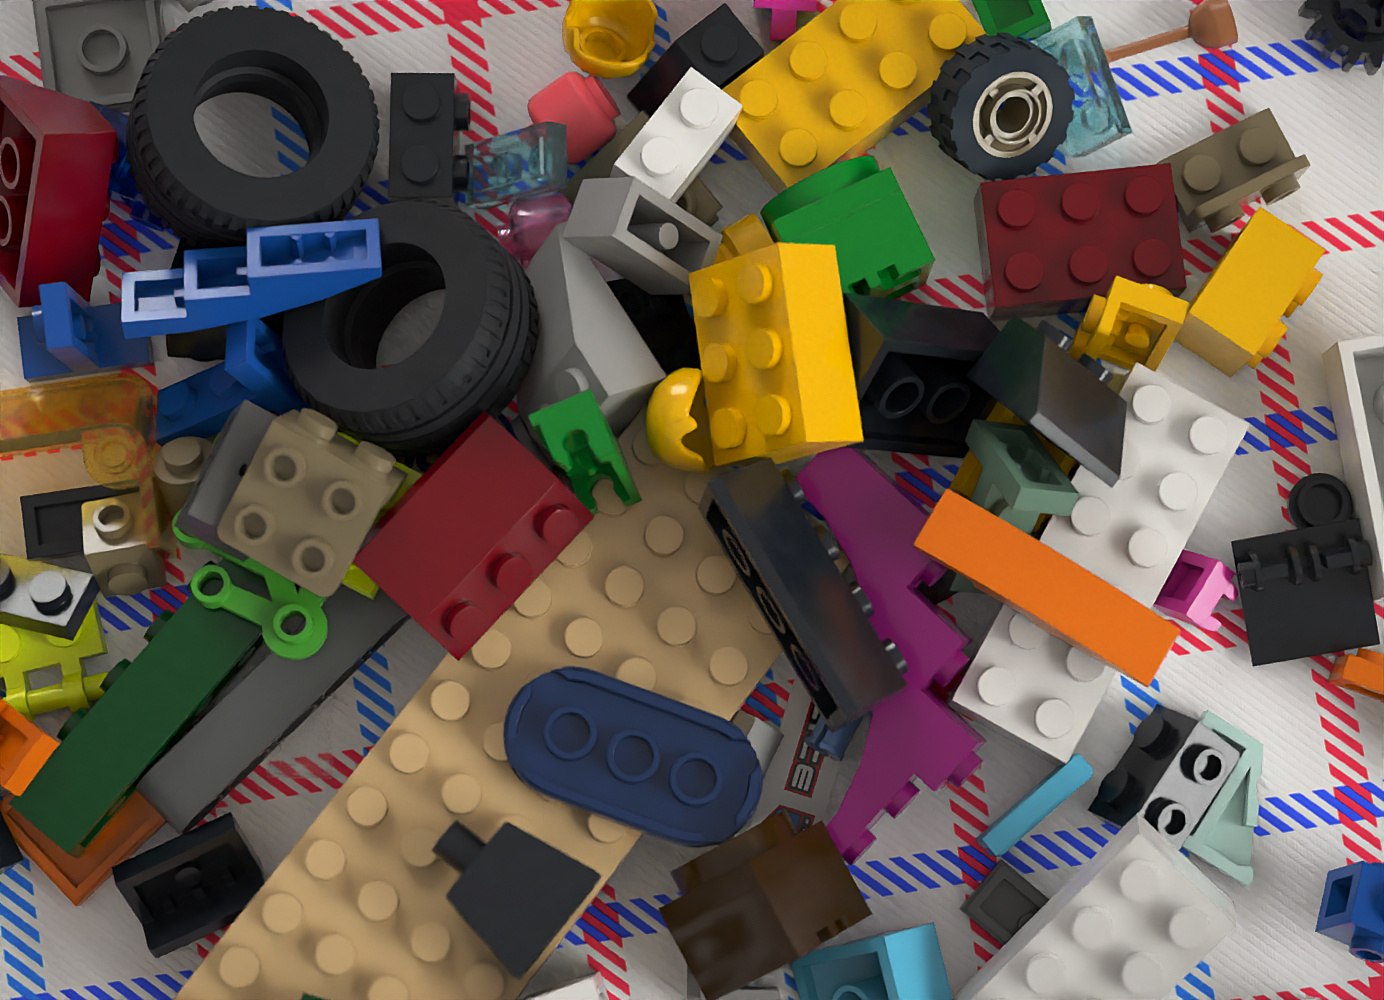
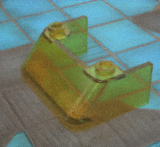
(113, 425)

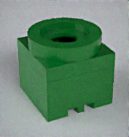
(866, 220)

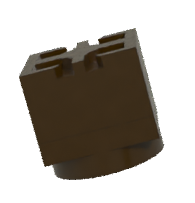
(760, 903)

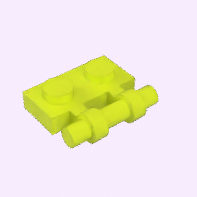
(31, 651)

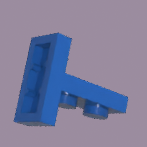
(76, 339)
(251, 371)

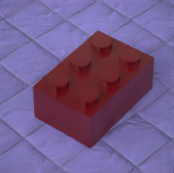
(1070, 234)

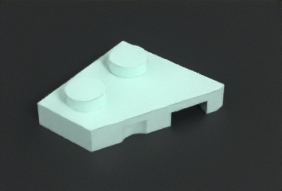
(1227, 826)

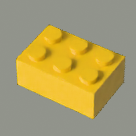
(775, 354)

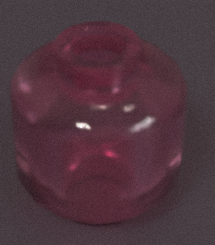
(531, 223)

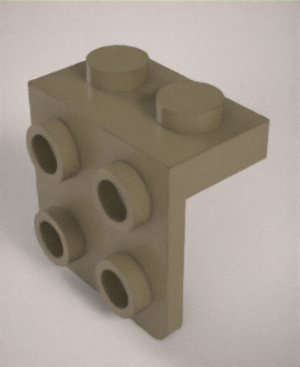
(309, 500)

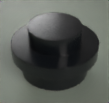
(1319, 501)

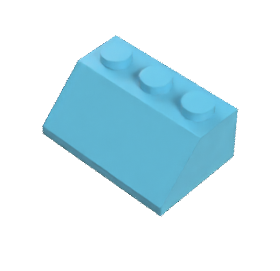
(876, 967)

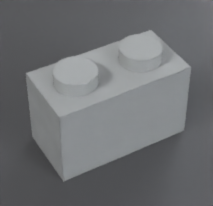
(640, 234)

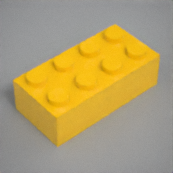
(844, 83)

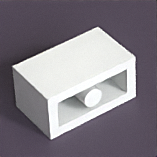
(680, 136)

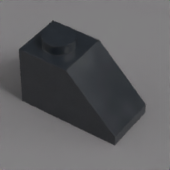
(714, 47)

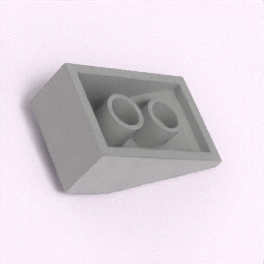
(583, 340)

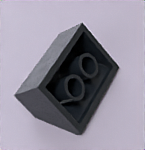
(913, 374)

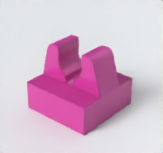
(785, 15)
(1195, 589)

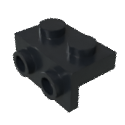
(1166, 775)
(191, 884)

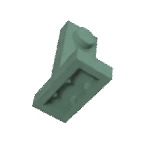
(1015, 481)

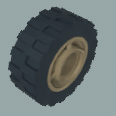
(974, 88)

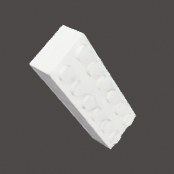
(1129, 536)

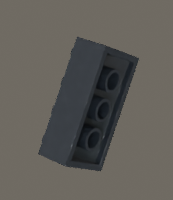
(801, 591)

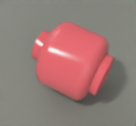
(581, 106)

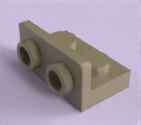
(1234, 170)

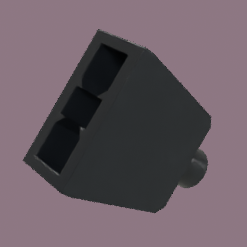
(513, 890)

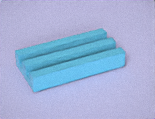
(1035, 806)

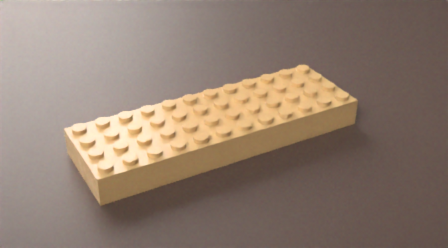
(362, 893)

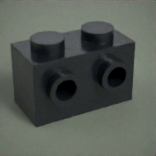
(425, 138)

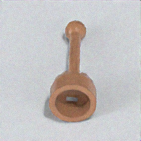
(1209, 26)

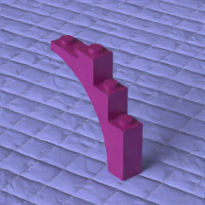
(917, 729)

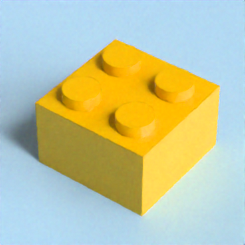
(1249, 289)

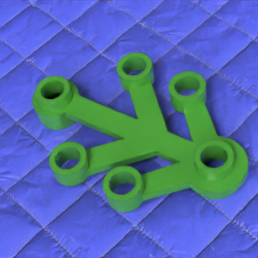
(261, 611)

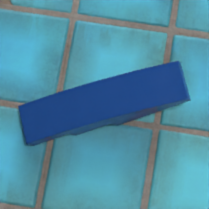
(242, 283)

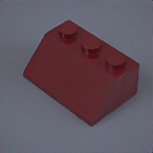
(51, 189)
(471, 535)

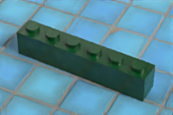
(141, 714)

